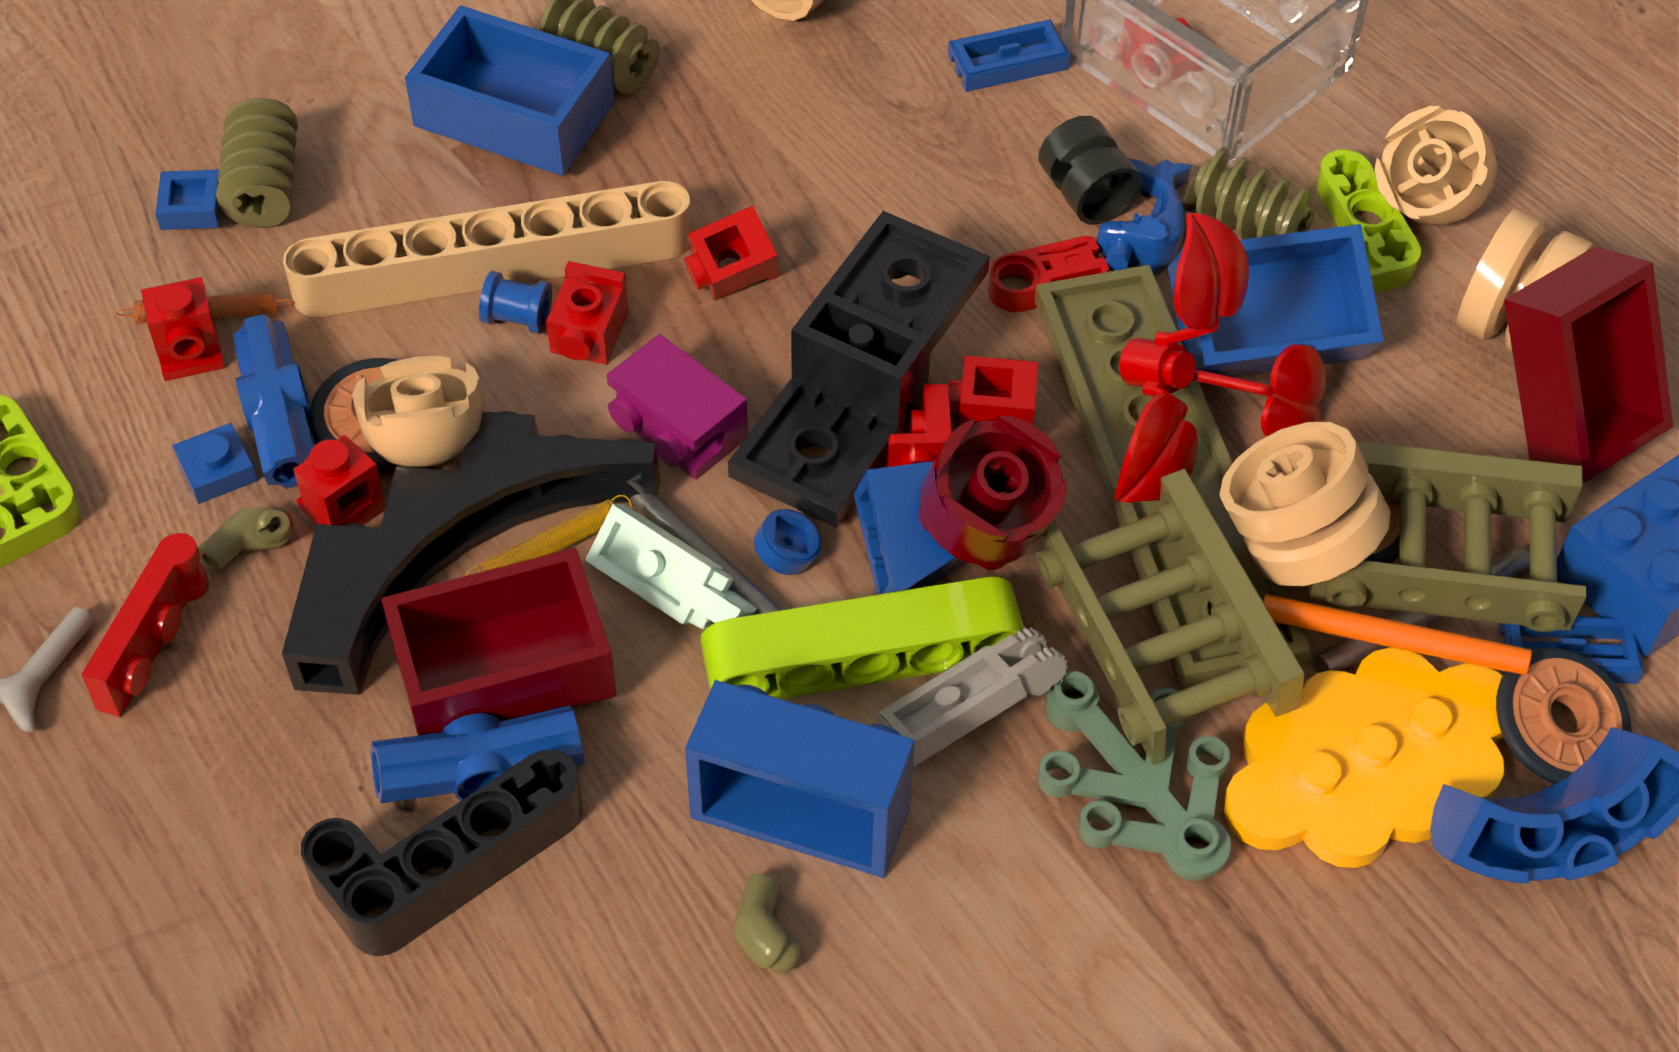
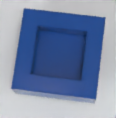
(188, 200)
(214, 463)

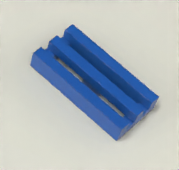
(1010, 58)
(1618, 661)

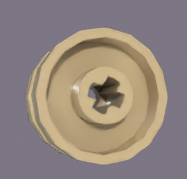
(1508, 267)
(1305, 504)

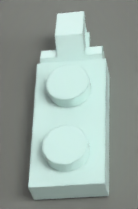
(664, 570)

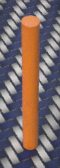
(1398, 635)

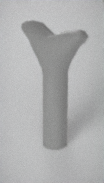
(22, 688)

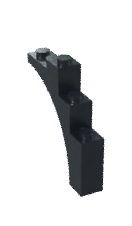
(433, 519)

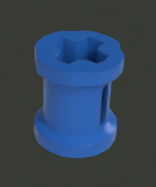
(515, 302)

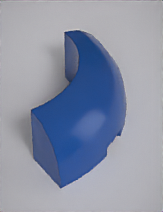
(1569, 828)

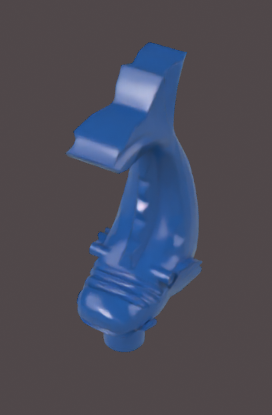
(1153, 238)

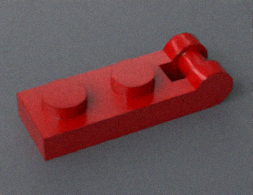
(144, 623)

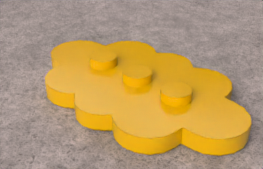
(1366, 757)

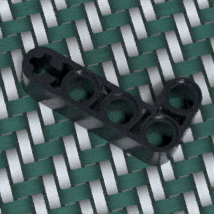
(531, 800)

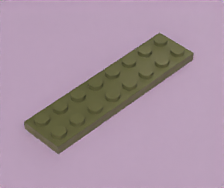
(1088, 328)

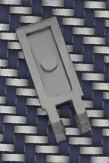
(975, 691)

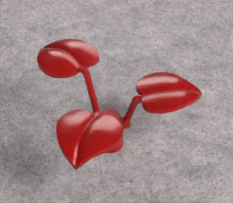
(1208, 285)

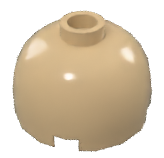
(1436, 166)
(419, 411)

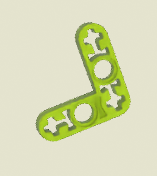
(1401, 244)
(28, 492)

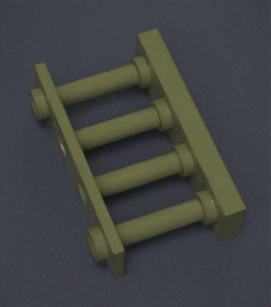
(1478, 488)
(1206, 566)

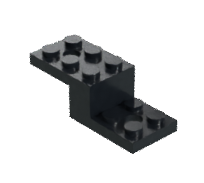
(858, 366)

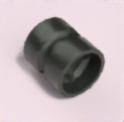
(1090, 170)

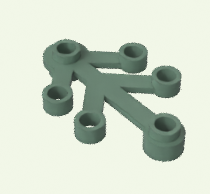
(1137, 785)

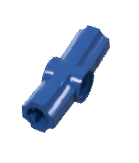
(273, 398)
(468, 753)

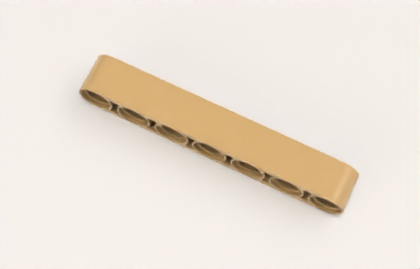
(459, 250)

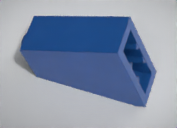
(896, 543)

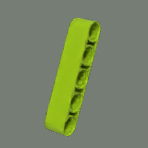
(861, 638)

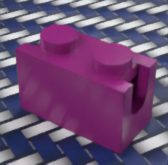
(677, 406)

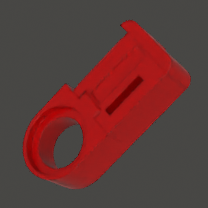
(1042, 265)

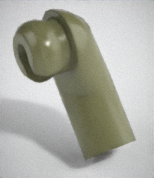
(244, 531)
(759, 932)

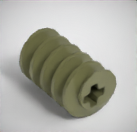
(631, 52)
(257, 162)
(1246, 201)

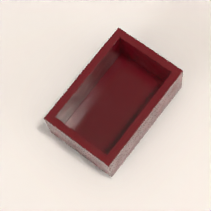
(1590, 361)
(501, 643)

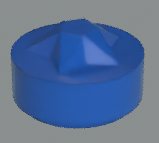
(787, 542)

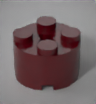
(992, 491)

